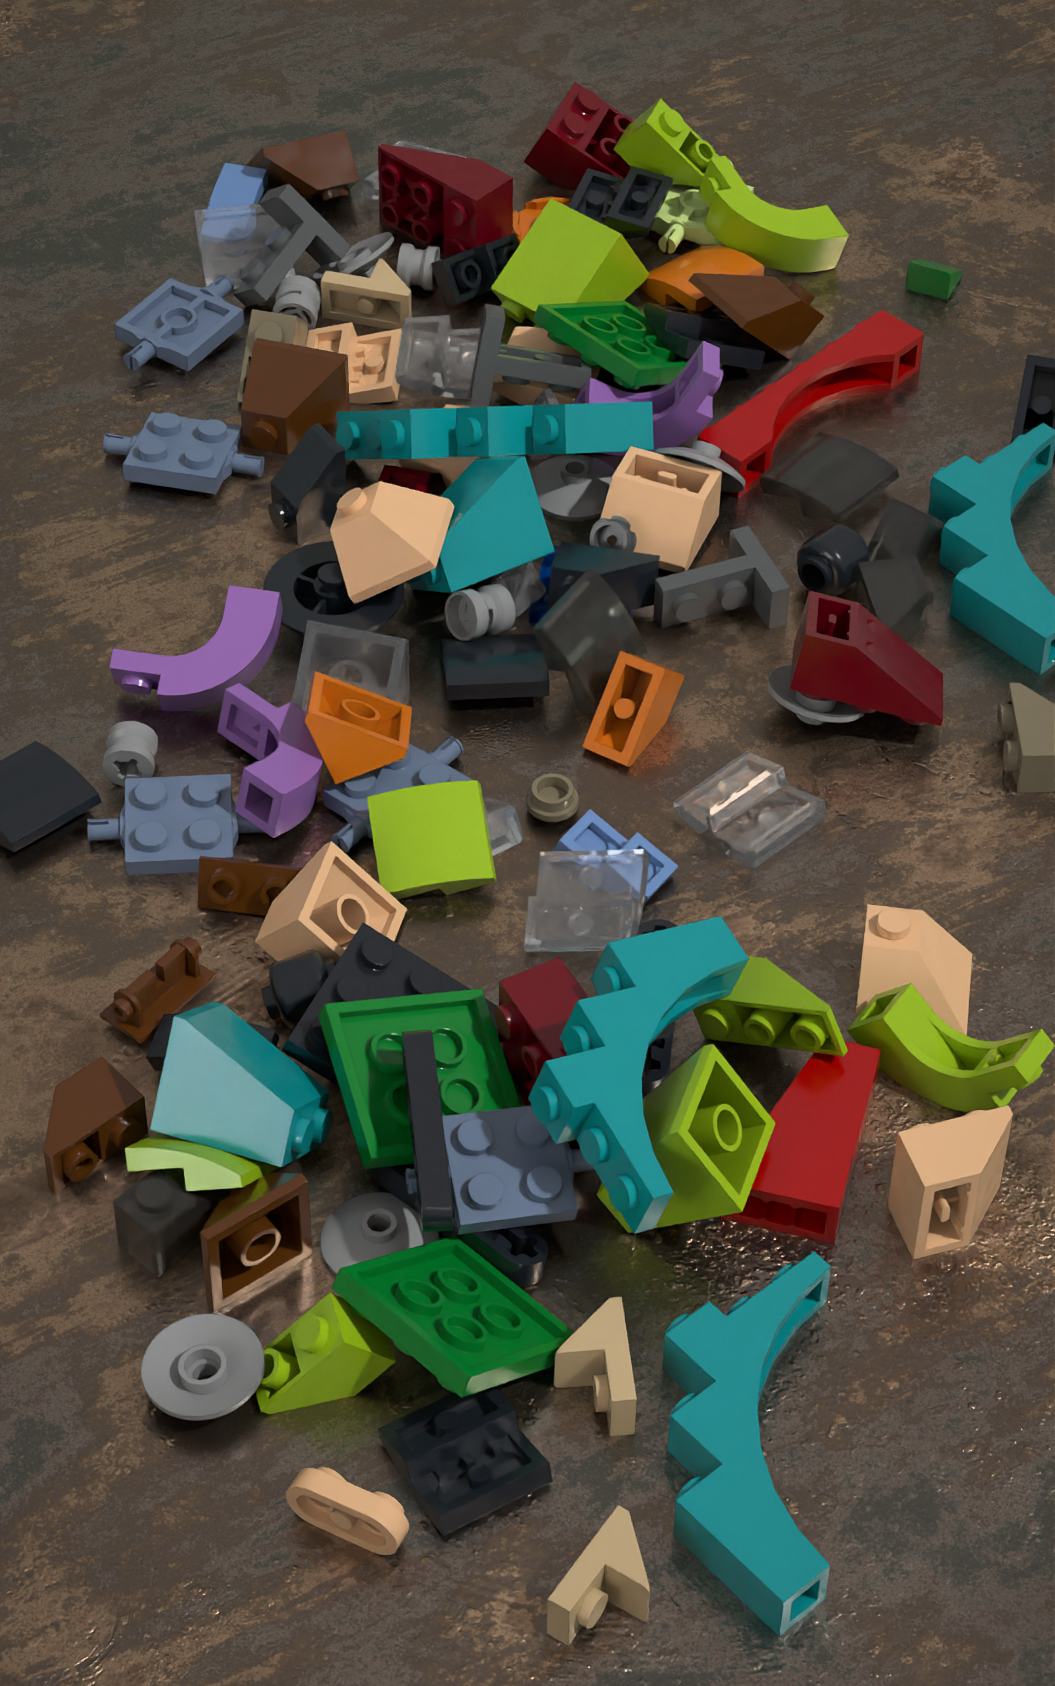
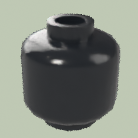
(830, 559)
(295, 985)

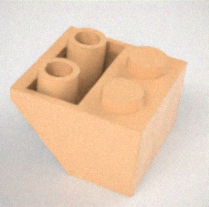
(666, 503)
(947, 1179)

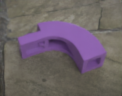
(679, 407)
(228, 658)
(285, 780)

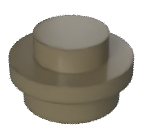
(552, 798)

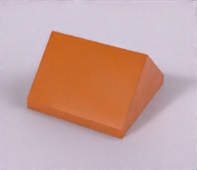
(355, 727)

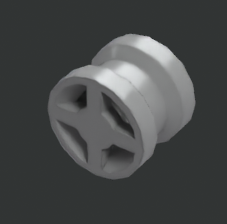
(415, 266)
(129, 752)

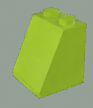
(567, 262)
(706, 1139)

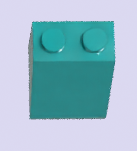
(491, 527)
(237, 1090)

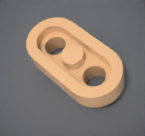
(348, 1511)

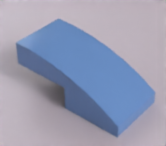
(238, 186)
(595, 834)

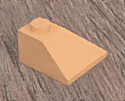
(387, 536)
(327, 907)
(912, 948)

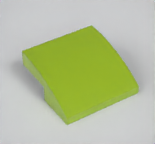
(431, 838)
(202, 1165)

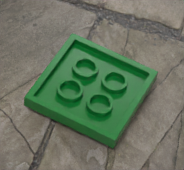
(612, 338)
(368, 1064)
(454, 1314)

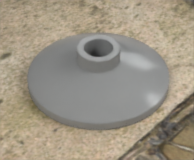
(359, 258)
(708, 455)
(572, 486)
(806, 709)
(350, 1233)
(200, 1348)

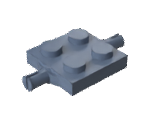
(179, 323)
(183, 453)
(416, 769)
(174, 823)
(507, 1171)

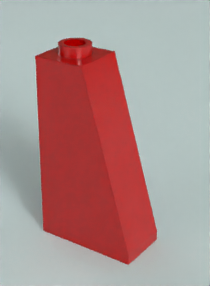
(814, 1146)

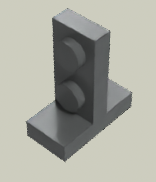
(299, 231)
(519, 364)
(723, 586)

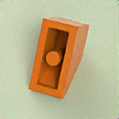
(632, 708)

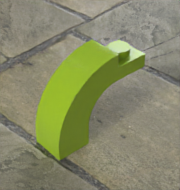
(769, 234)
(940, 1061)

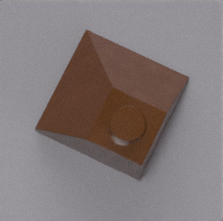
(311, 165)
(763, 307)
(290, 392)
(255, 1236)

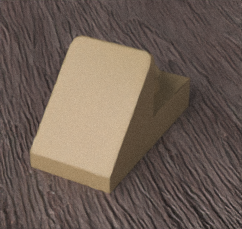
(371, 301)
(601, 1358)
(604, 1572)

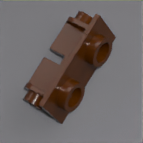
(241, 884)
(159, 991)

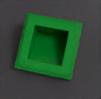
(932, 278)

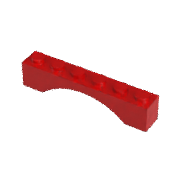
(867, 359)

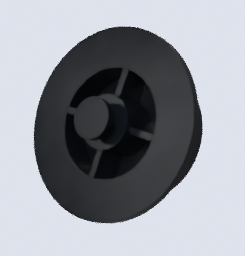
(316, 591)

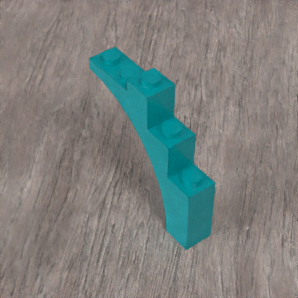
(495, 430)
(993, 582)
(598, 1086)
(731, 1506)

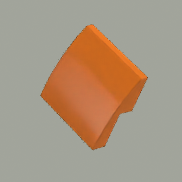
(671, 283)

